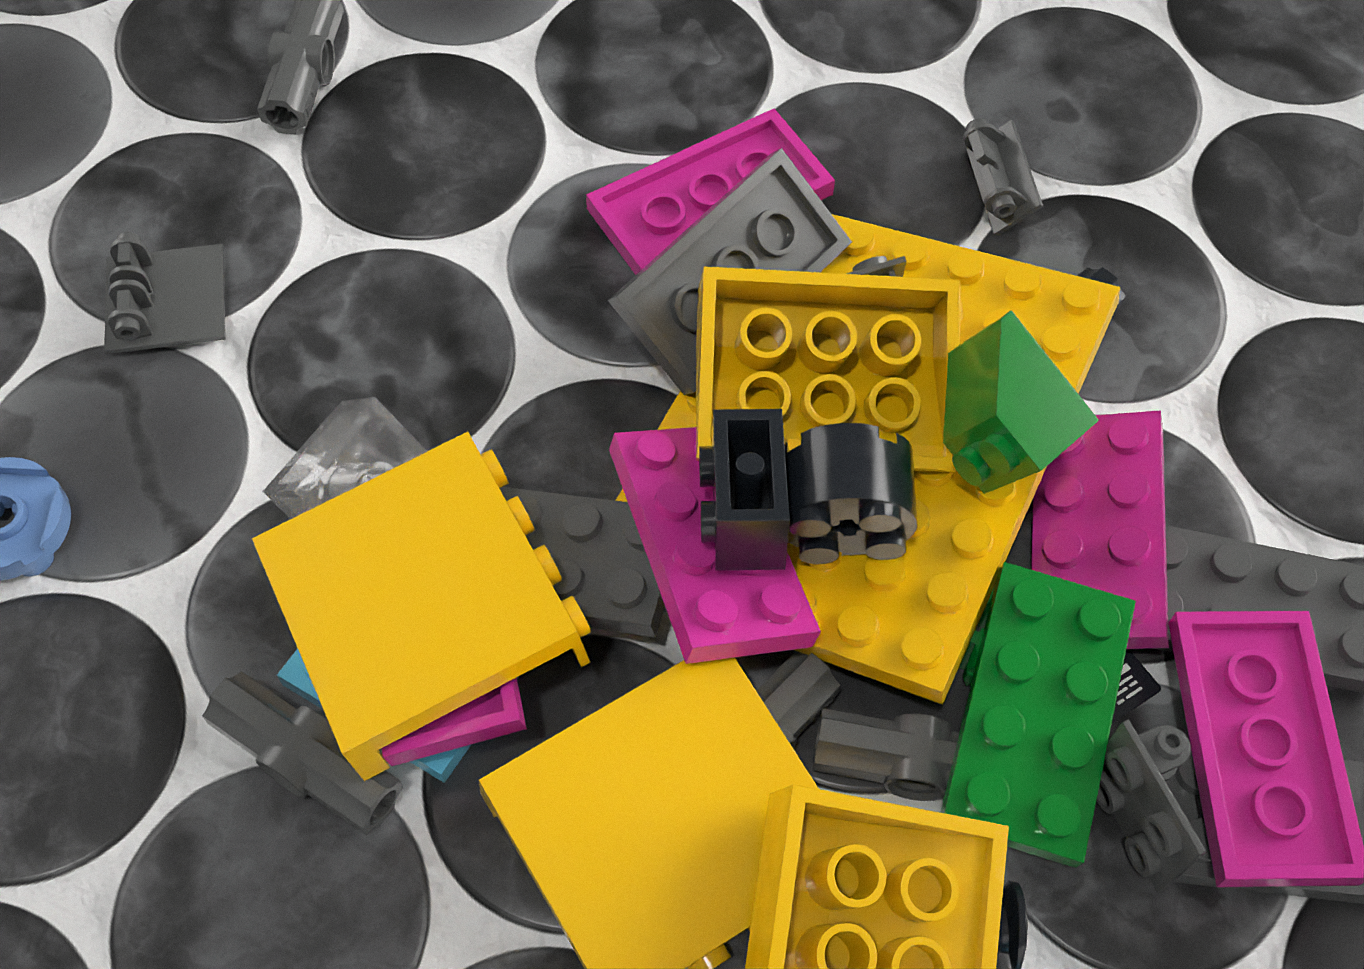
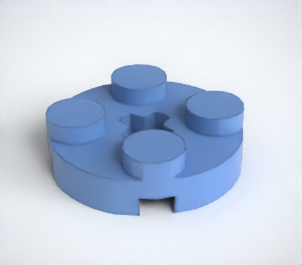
(39, 521)

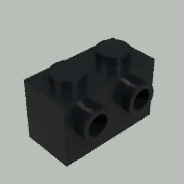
(749, 490)

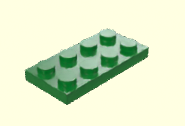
(1040, 712)

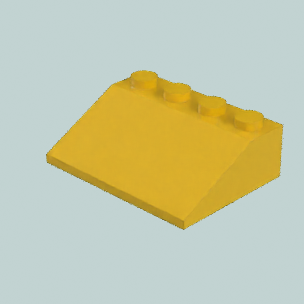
(828, 353)
(874, 886)

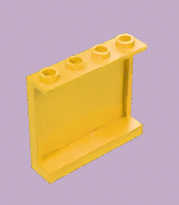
(417, 596)
(651, 817)

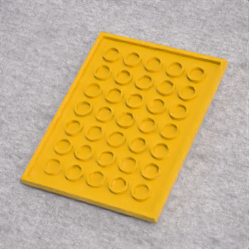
(917, 613)

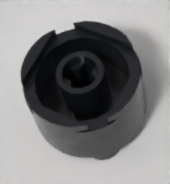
(850, 493)

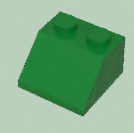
(1008, 406)

